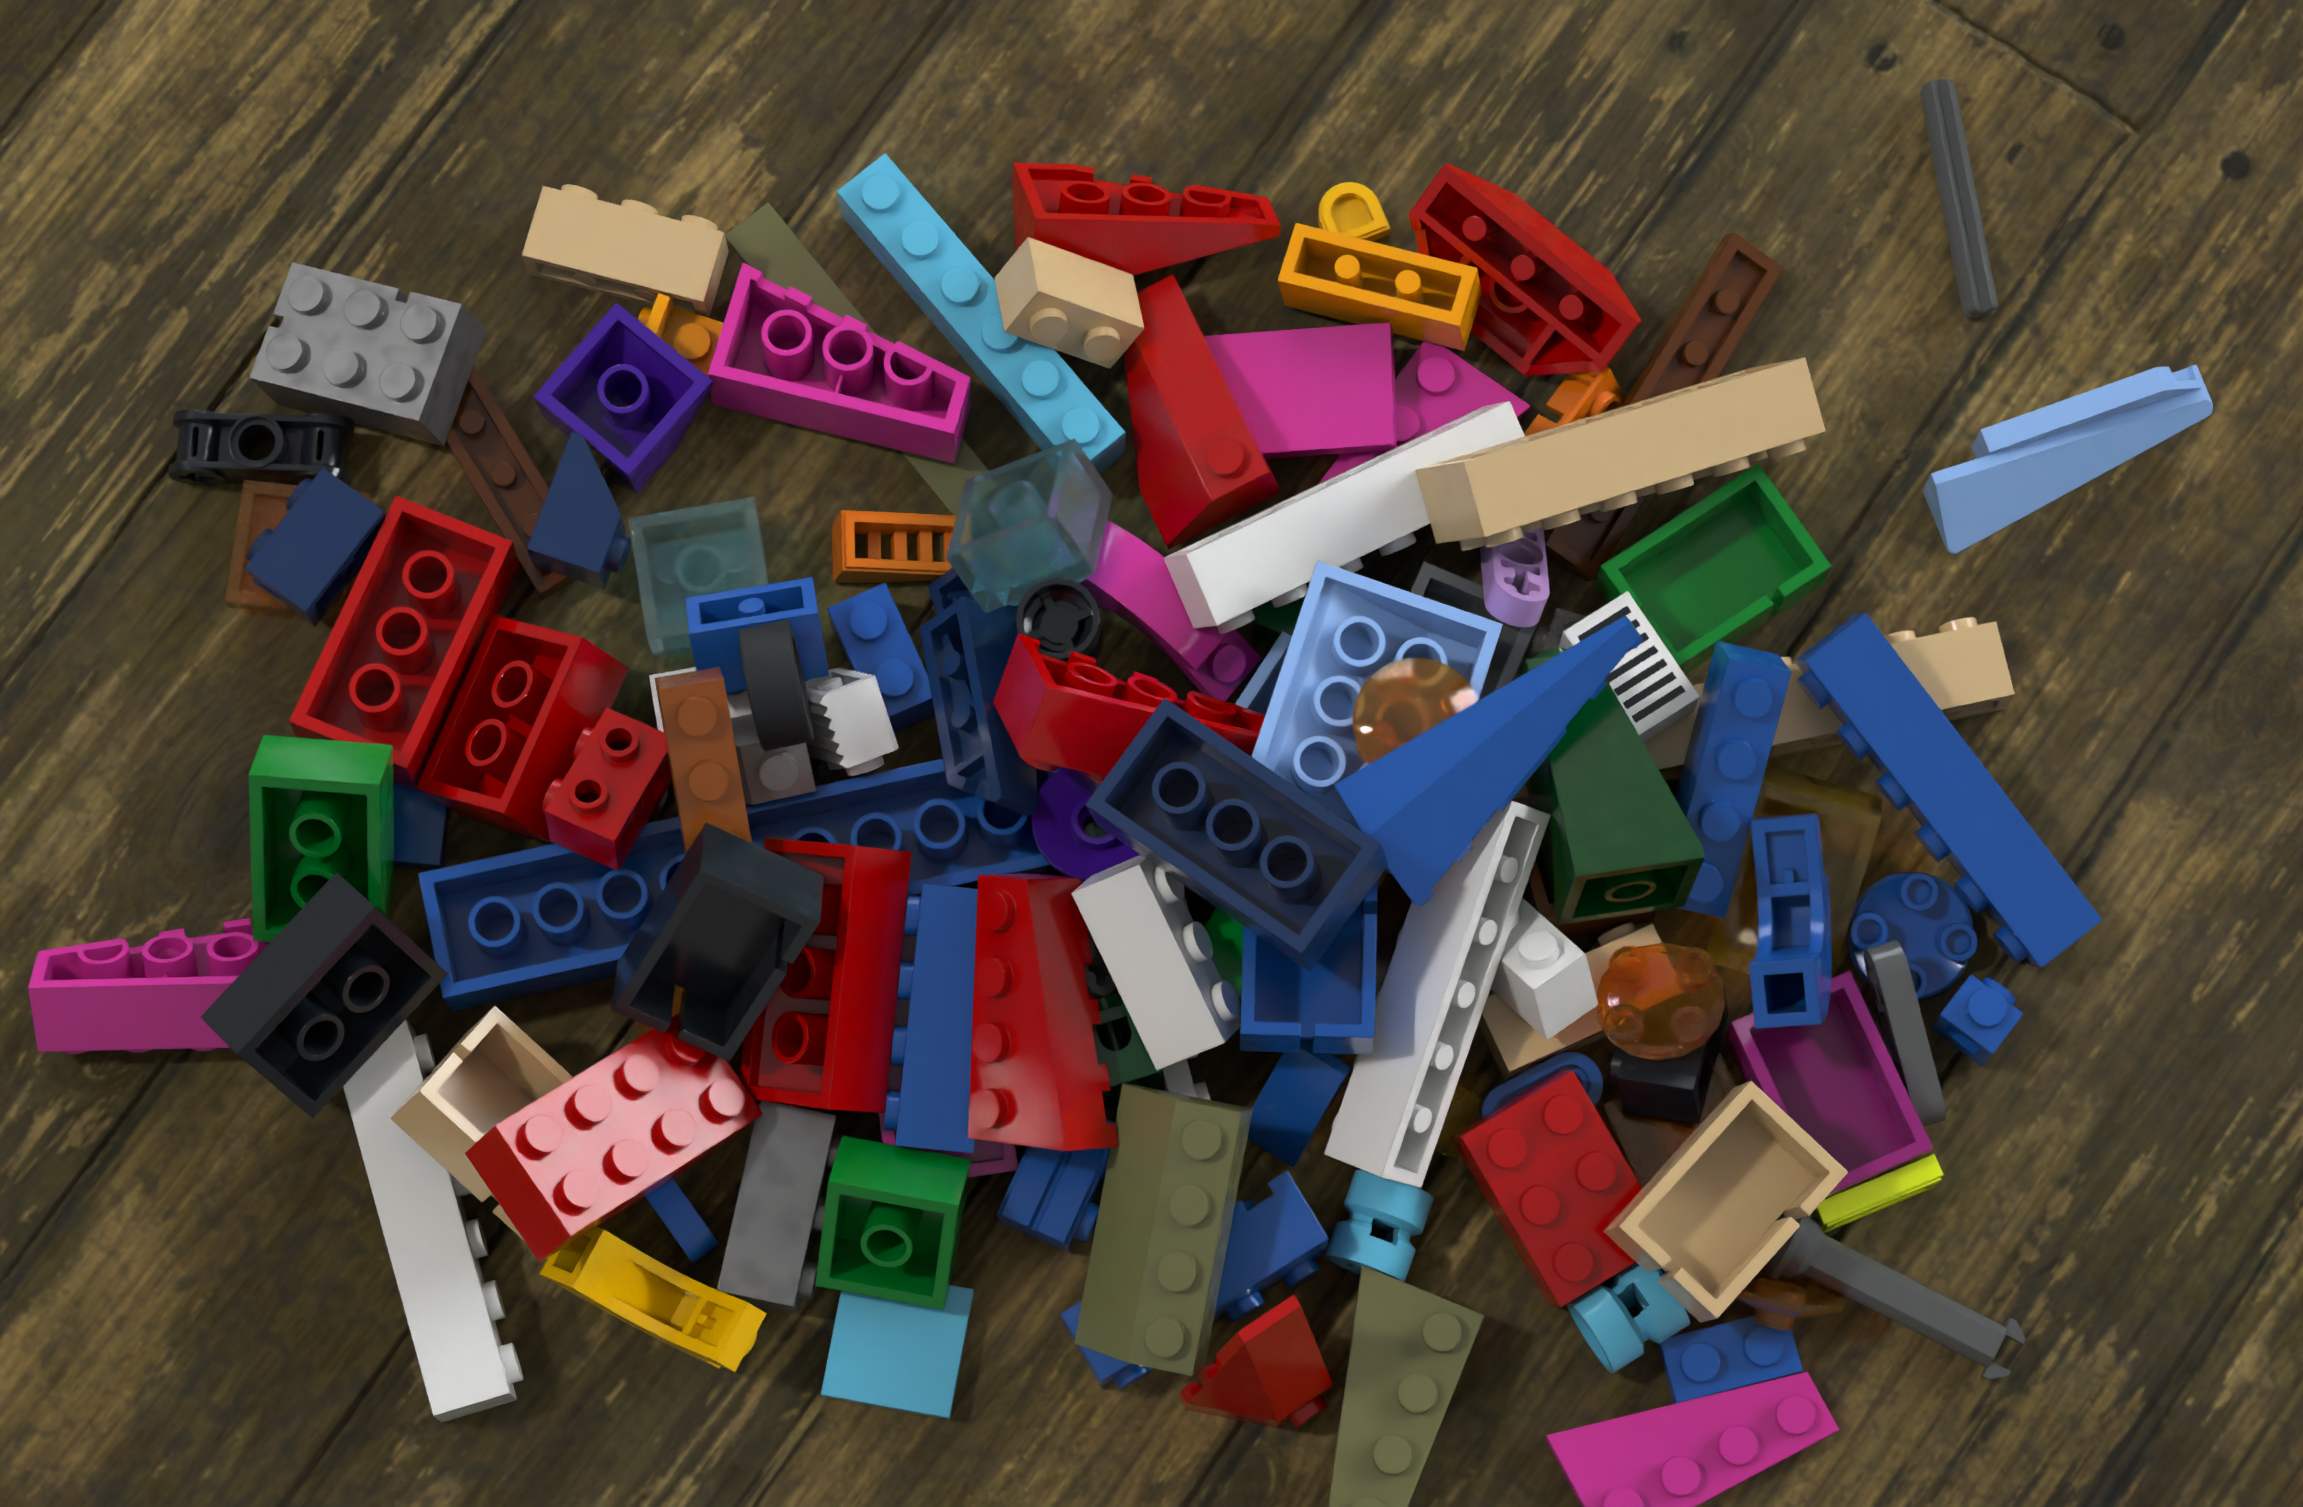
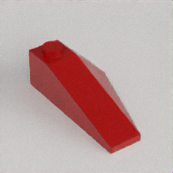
(1187, 428)
(1265, 1373)

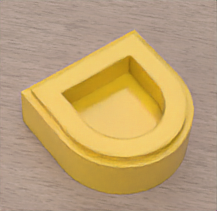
(1353, 211)

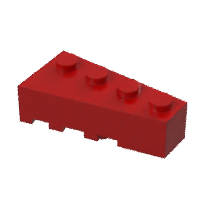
(1088, 718)
(1034, 1019)

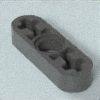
(1904, 1028)

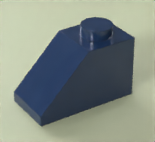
(579, 522)

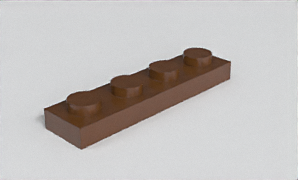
(501, 475)

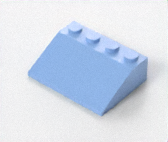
(1339, 641)

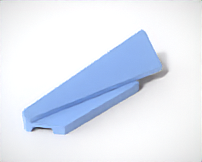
(2058, 449)

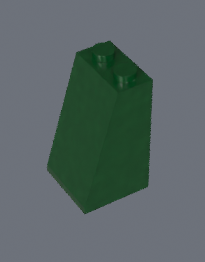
(1613, 825)

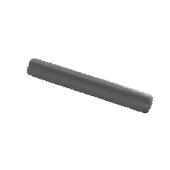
(1959, 198)

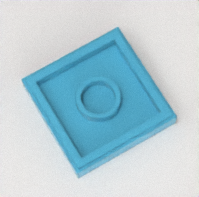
(898, 1353)

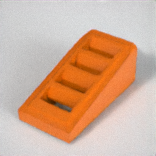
(898, 569)

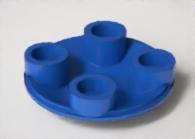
(1927, 922)

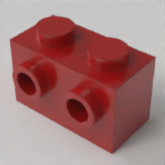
(609, 789)

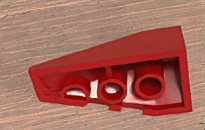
(1136, 223)

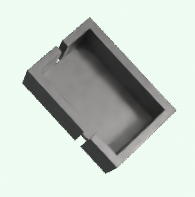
(368, 353)

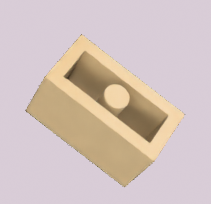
(1068, 303)

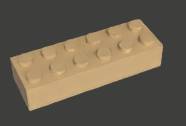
(1621, 455)

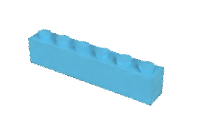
(966, 309)

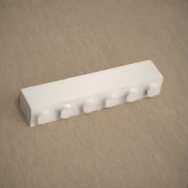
(1330, 523)
(1435, 1002)
(430, 1240)

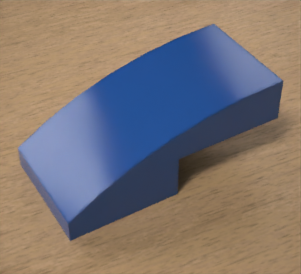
(1295, 1101)

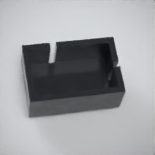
(718, 939)

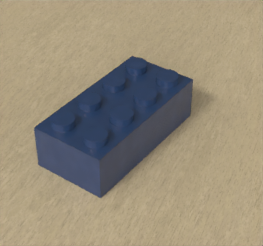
(1237, 834)

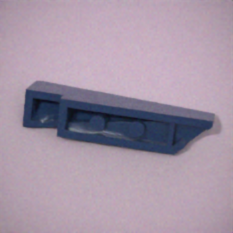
(964, 668)

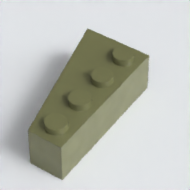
(1396, 1388)

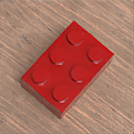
(518, 723)
(1553, 1184)

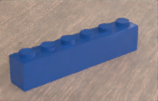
(1947, 792)

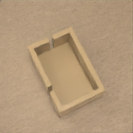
(473, 1089)
(1719, 1200)

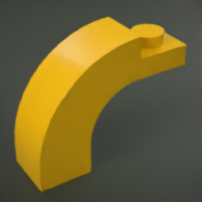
(656, 1298)

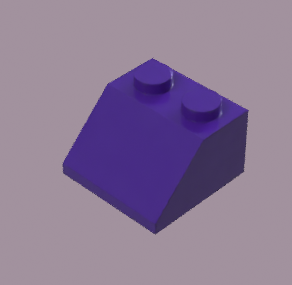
(625, 397)

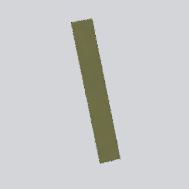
(776, 251)

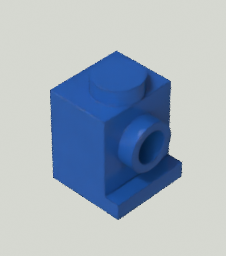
(1978, 1018)

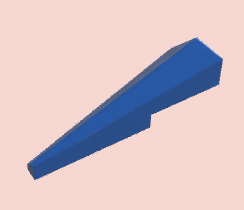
(1450, 780)

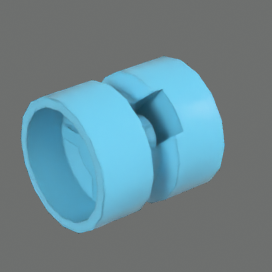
(1386, 1206)
(1609, 1327)

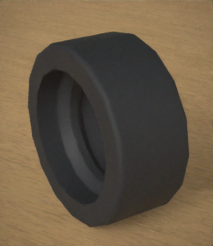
(775, 685)

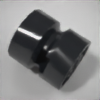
(1062, 618)

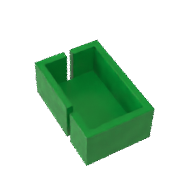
(1718, 568)

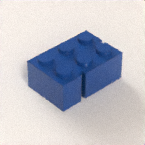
(1325, 1005)

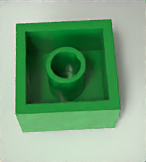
(892, 1222)

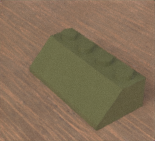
(1163, 1229)

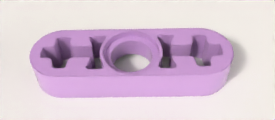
(1513, 569)

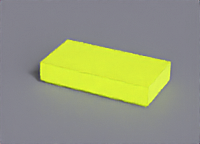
(1878, 1193)

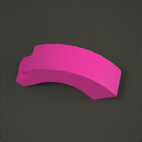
(1138, 587)

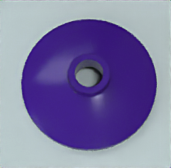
(1061, 824)

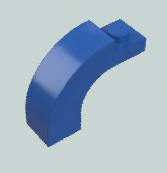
(1794, 931)

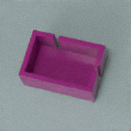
(1836, 1085)

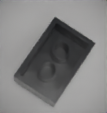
(323, 995)

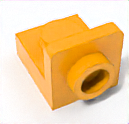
(686, 332)

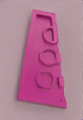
(1431, 393)
(1692, 1447)

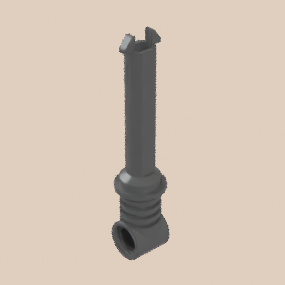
(1892, 1295)

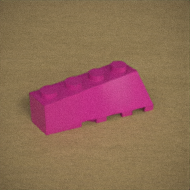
(139, 995)

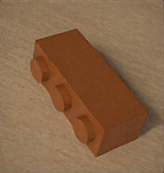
(702, 753)

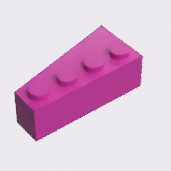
(832, 375)

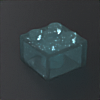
(1029, 525)
(691, 556)

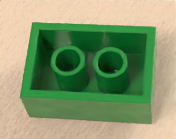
(316, 814)

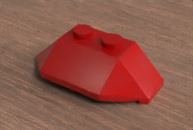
(1542, 294)

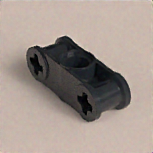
(217, 446)

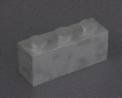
(780, 1208)

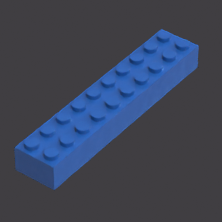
(566, 920)

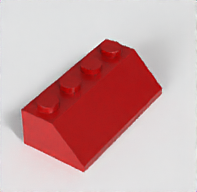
(833, 1014)

